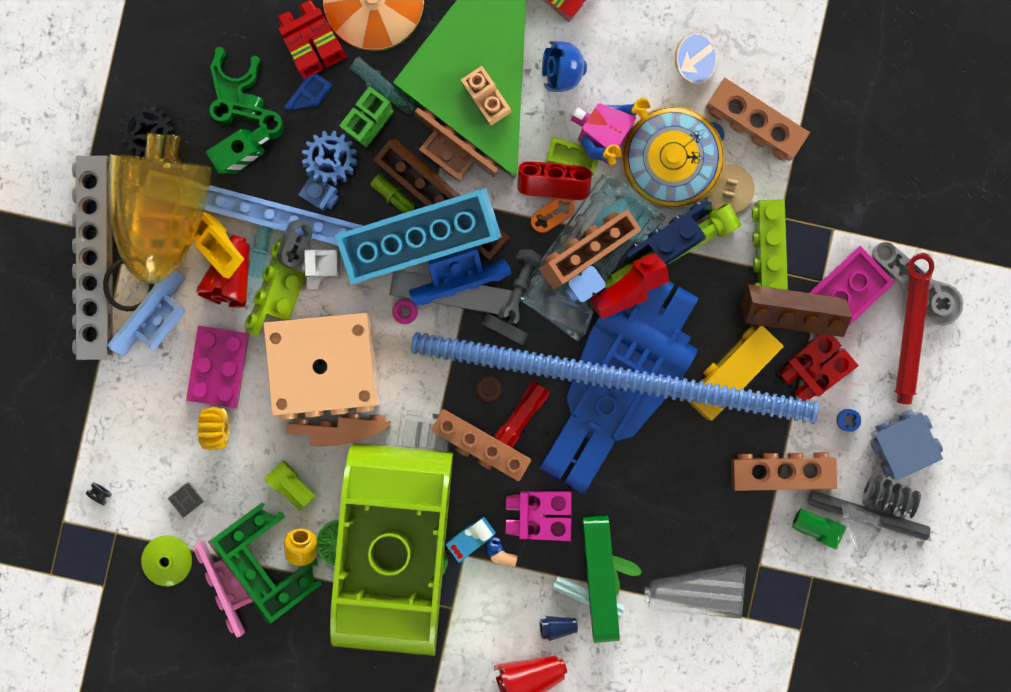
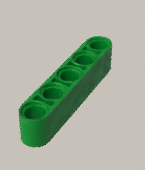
(600, 579)

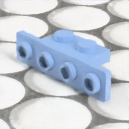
(151, 318)

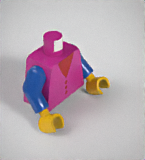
(608, 128)

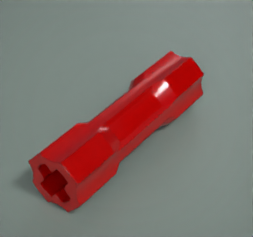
(530, 403)

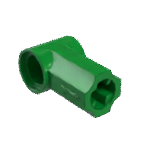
(824, 530)

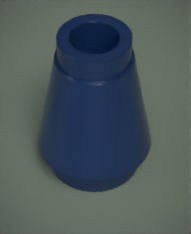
(557, 627)

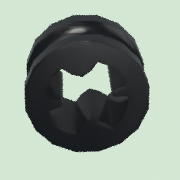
(98, 493)

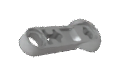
(937, 289)

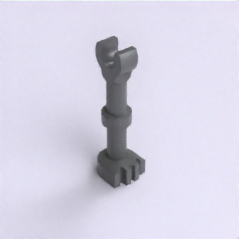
(529, 259)

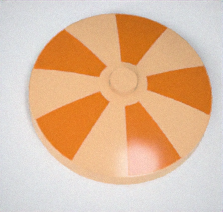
(374, 23)

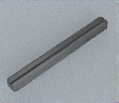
(887, 520)

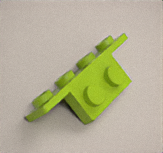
(276, 295)

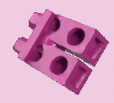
(534, 508)

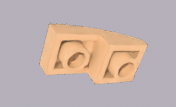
(486, 95)

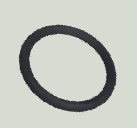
(107, 293)

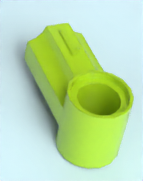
(285, 481)

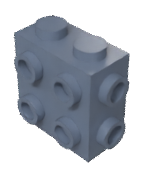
(906, 444)

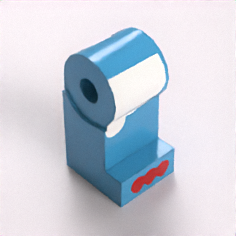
(470, 539)

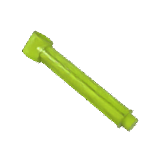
(719, 223)

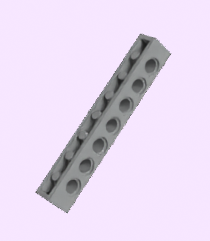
(102, 245)

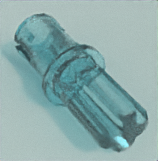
(259, 252)

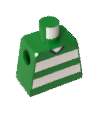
(238, 150)

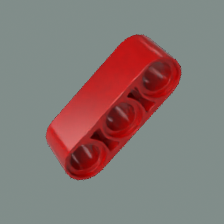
(554, 180)

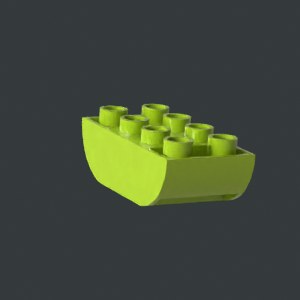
(390, 549)

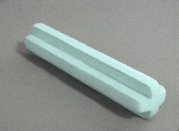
(577, 592)

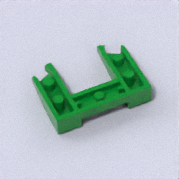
(232, 550)

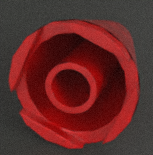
(232, 290)
(530, 674)

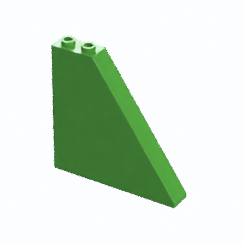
(465, 39)

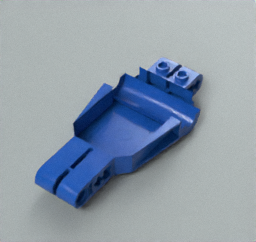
(635, 339)

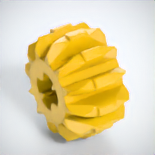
(213, 428)

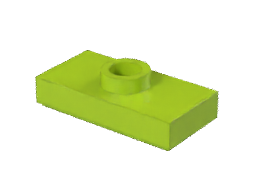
(569, 153)

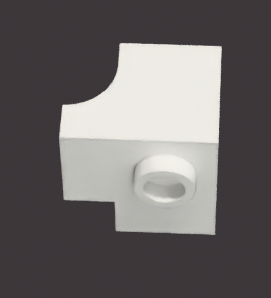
(319, 266)

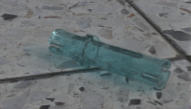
(383, 86)

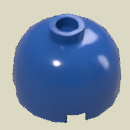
(563, 66)

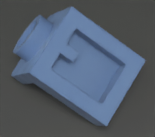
(318, 194)

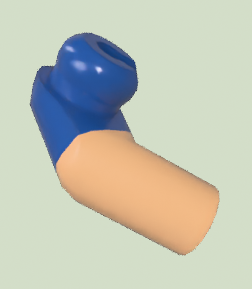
(497, 553)

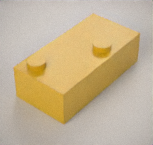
(740, 365)

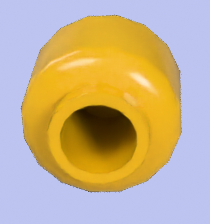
(300, 547)

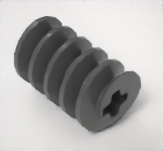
(891, 496)

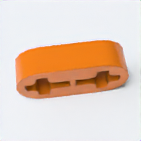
(555, 220)

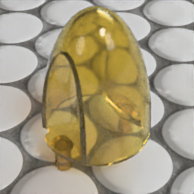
(156, 207)

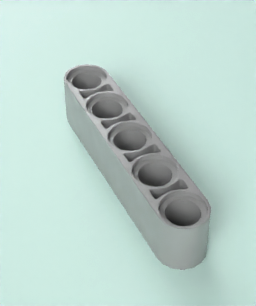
(481, 299)

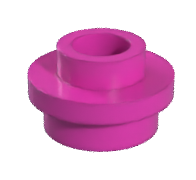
(397, 314)

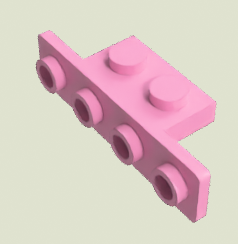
(229, 591)

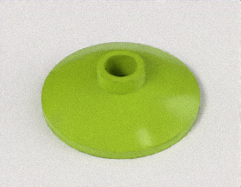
(179, 560)

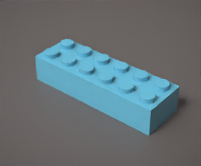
(418, 236)

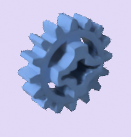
(334, 151)

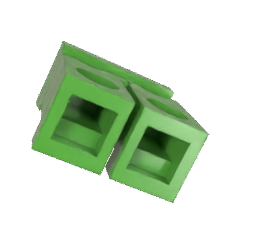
(366, 124)

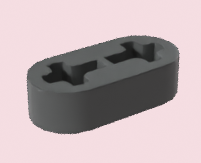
(295, 243)
(504, 329)

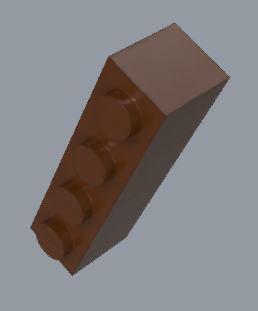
(796, 310)

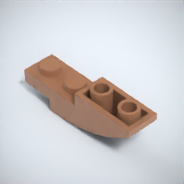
(349, 429)

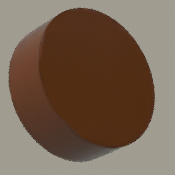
(489, 388)

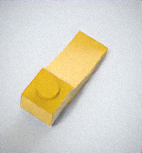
(216, 246)

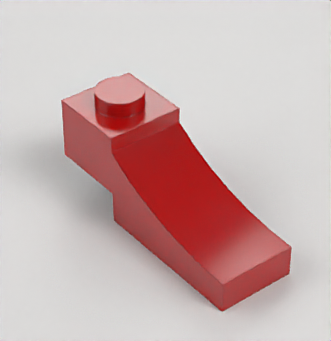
(632, 287)

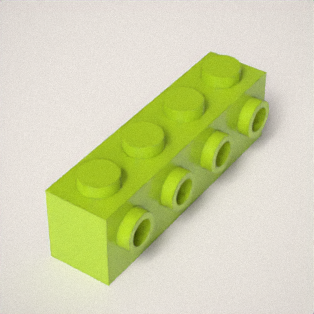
(770, 243)

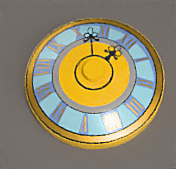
(673, 157)

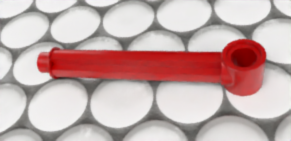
(913, 329)

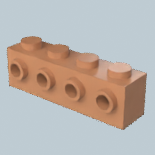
(583, 253)

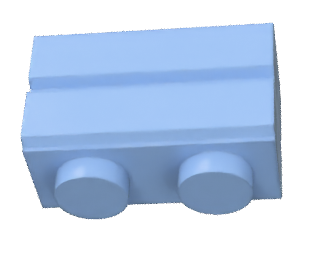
(584, 285)

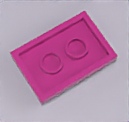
(857, 281)
(217, 367)

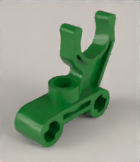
(240, 105)

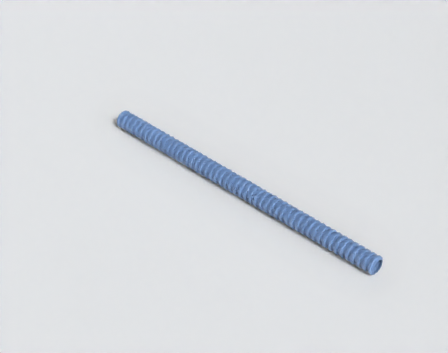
(614, 377)

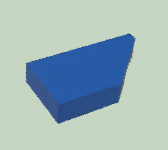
(309, 93)

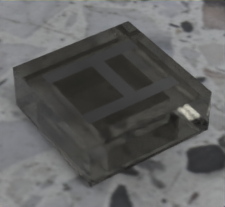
(186, 499)

